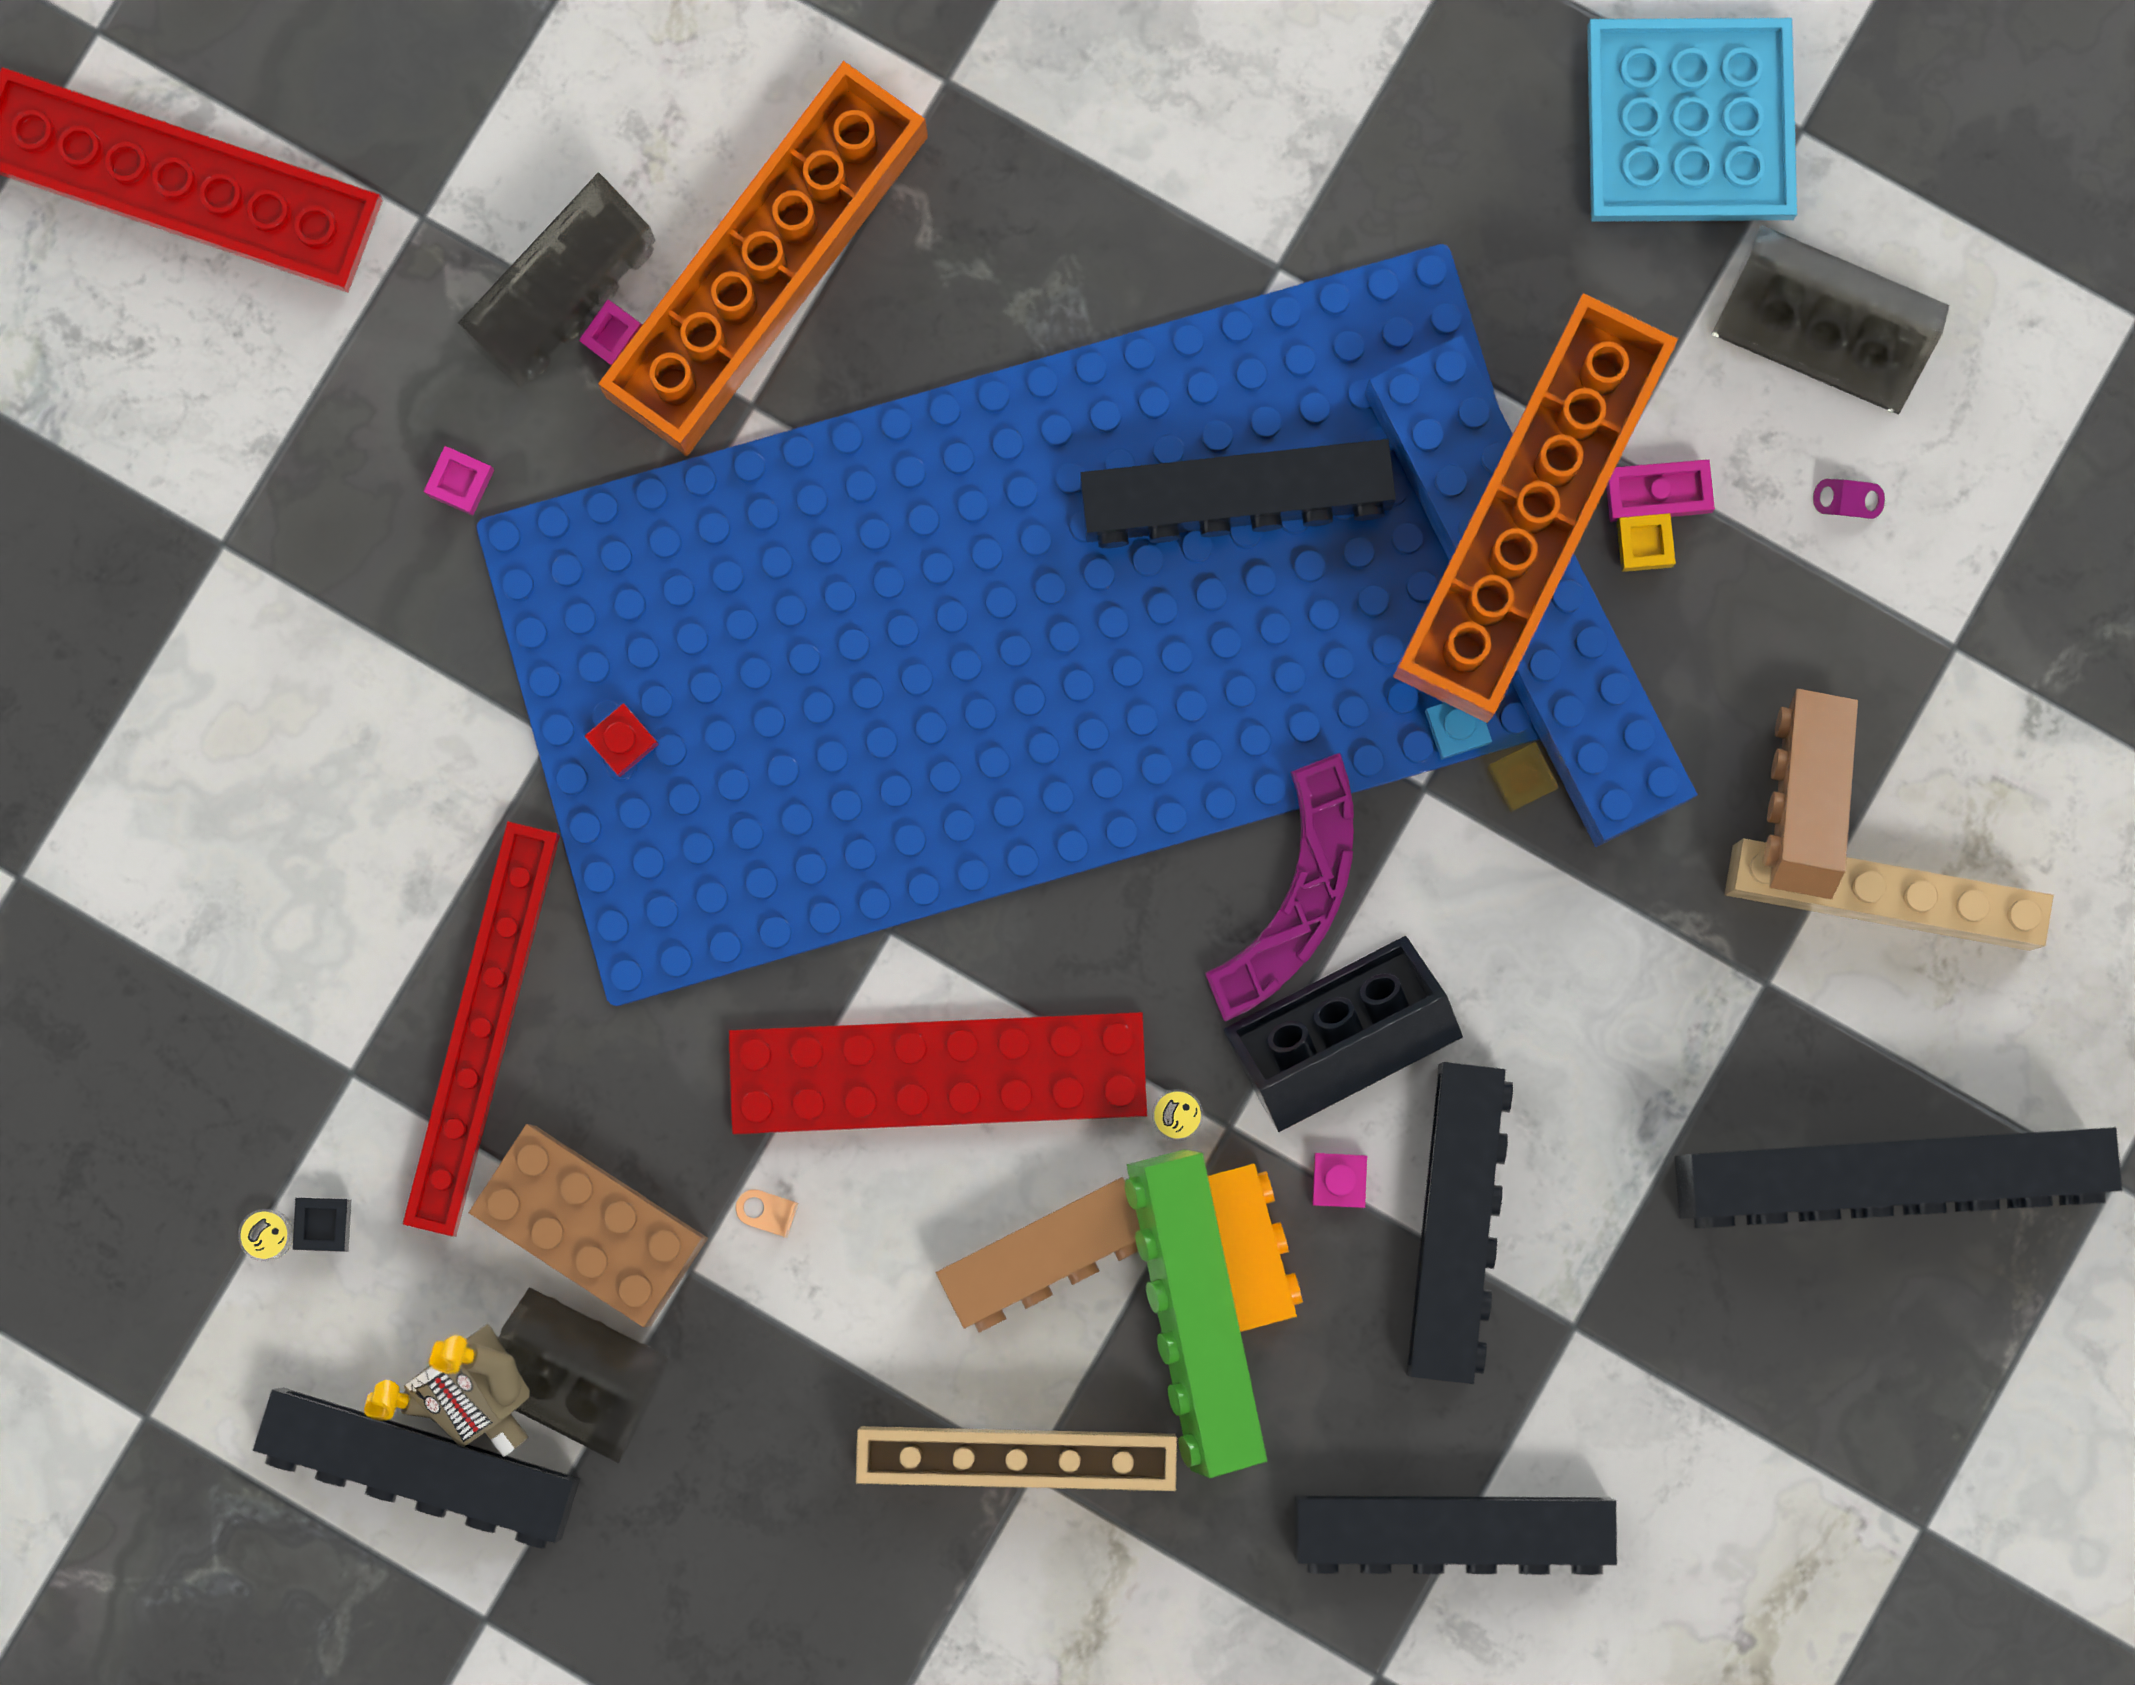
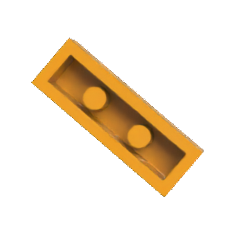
(1253, 1248)

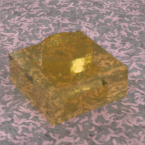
(1523, 777)

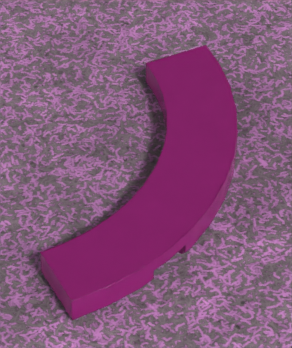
(1310, 901)

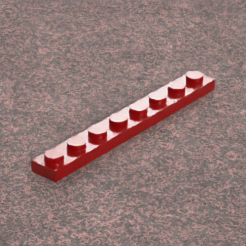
(481, 1029)

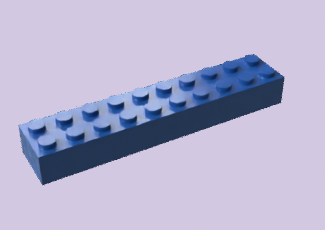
(1574, 669)

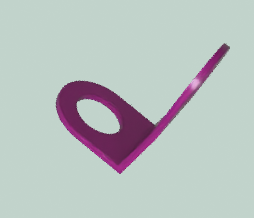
(1849, 498)

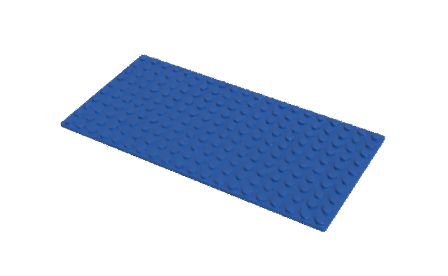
(916, 676)

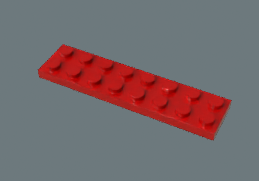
(183, 181)
(937, 1073)

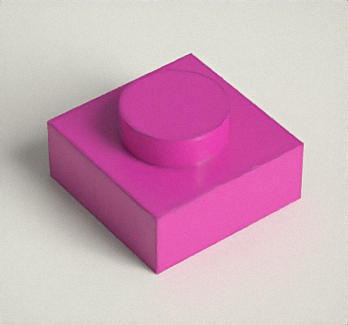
(610, 332)
(458, 480)
(1339, 1180)

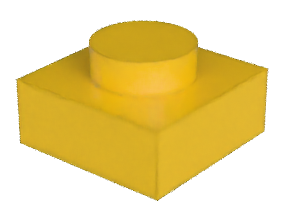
(1646, 542)

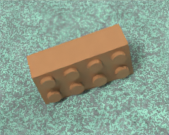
(588, 1225)

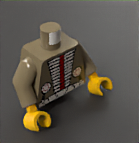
(464, 1389)

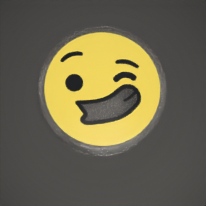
(1177, 1114)
(265, 1235)

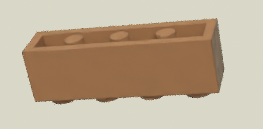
(1812, 794)
(1040, 1255)

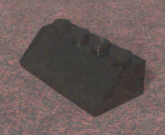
(559, 281)
(1831, 320)

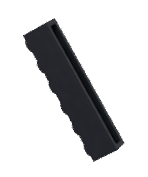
(1238, 492)
(1457, 1223)
(417, 1466)
(1455, 1532)

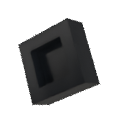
(322, 1224)

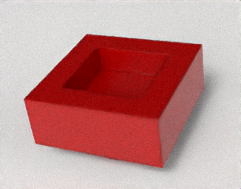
(621, 740)

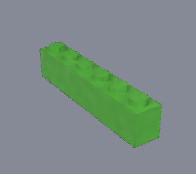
(1195, 1313)

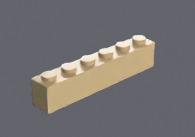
(1906, 900)
(1016, 1458)

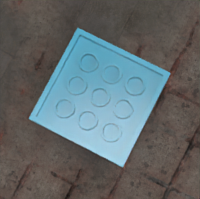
(1692, 119)

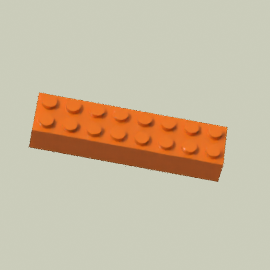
(764, 258)
(1535, 508)

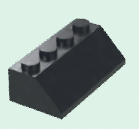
(1343, 1033)

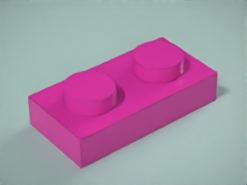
(1661, 489)

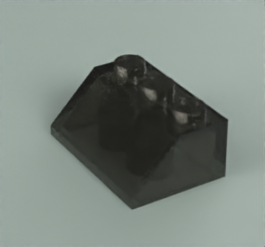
(581, 1373)

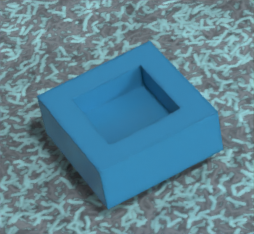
(1456, 730)

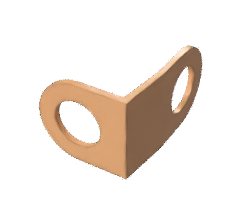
(777, 1212)

